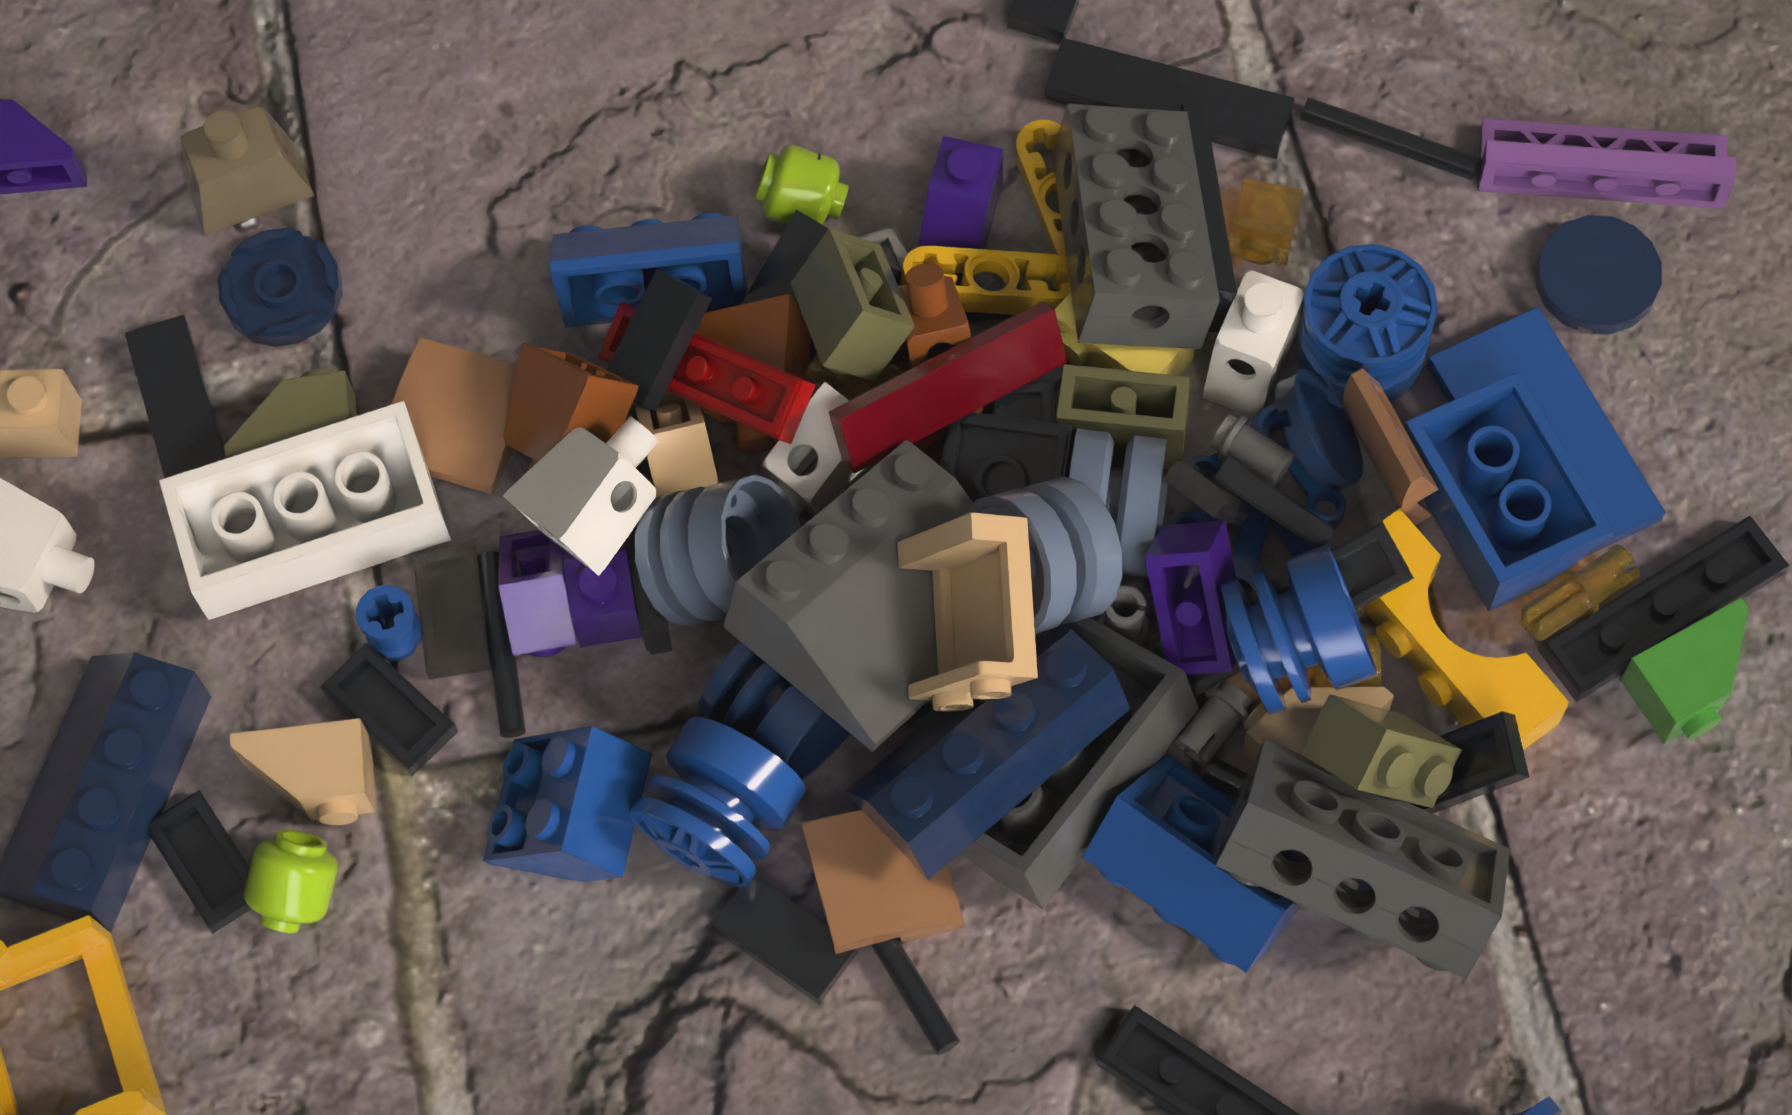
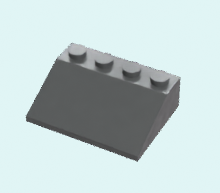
(840, 610)
(1052, 827)

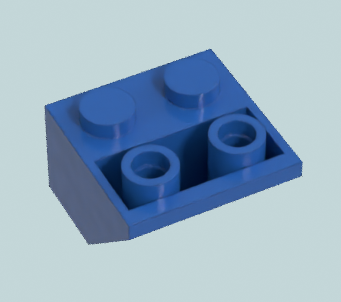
(567, 805)

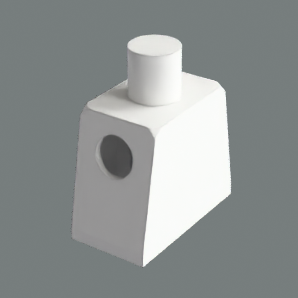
(1257, 331)
(812, 466)
(588, 492)
(36, 552)

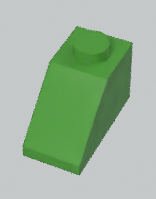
(1689, 675)

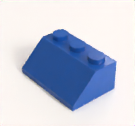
(605, 266)
(1506, 490)
(1165, 848)

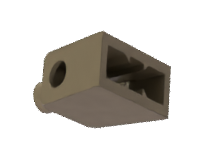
(241, 168)

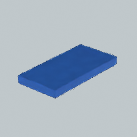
(1535, 351)

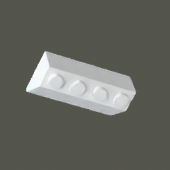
(304, 510)

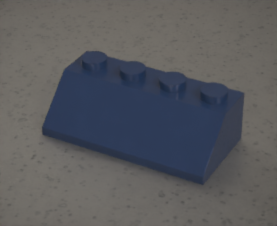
(985, 760)
(103, 787)

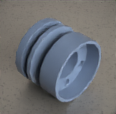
(704, 540)

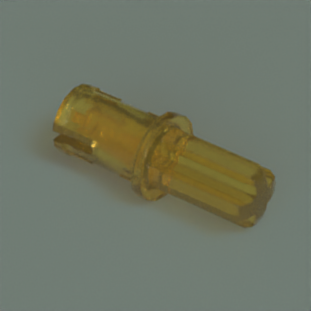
(1579, 593)

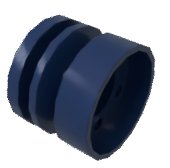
(770, 711)

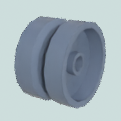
(1132, 498)
(1070, 548)

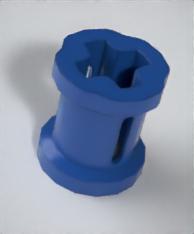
(381, 604)

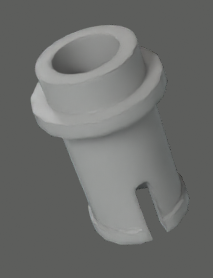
(1252, 449)
(1127, 615)
(1214, 722)

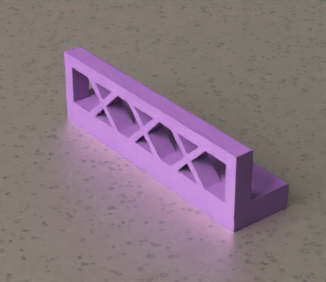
(1605, 172)

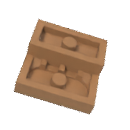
(459, 412)
(1388, 445)
(872, 887)

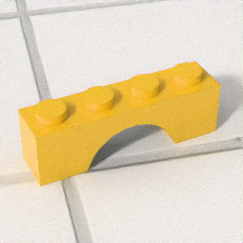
(1449, 675)

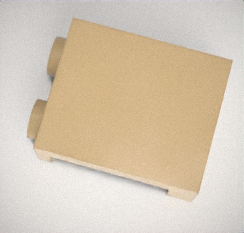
(978, 606)

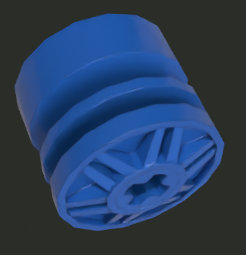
(1388, 344)
(1297, 630)
(722, 794)

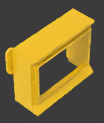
(95, 945)

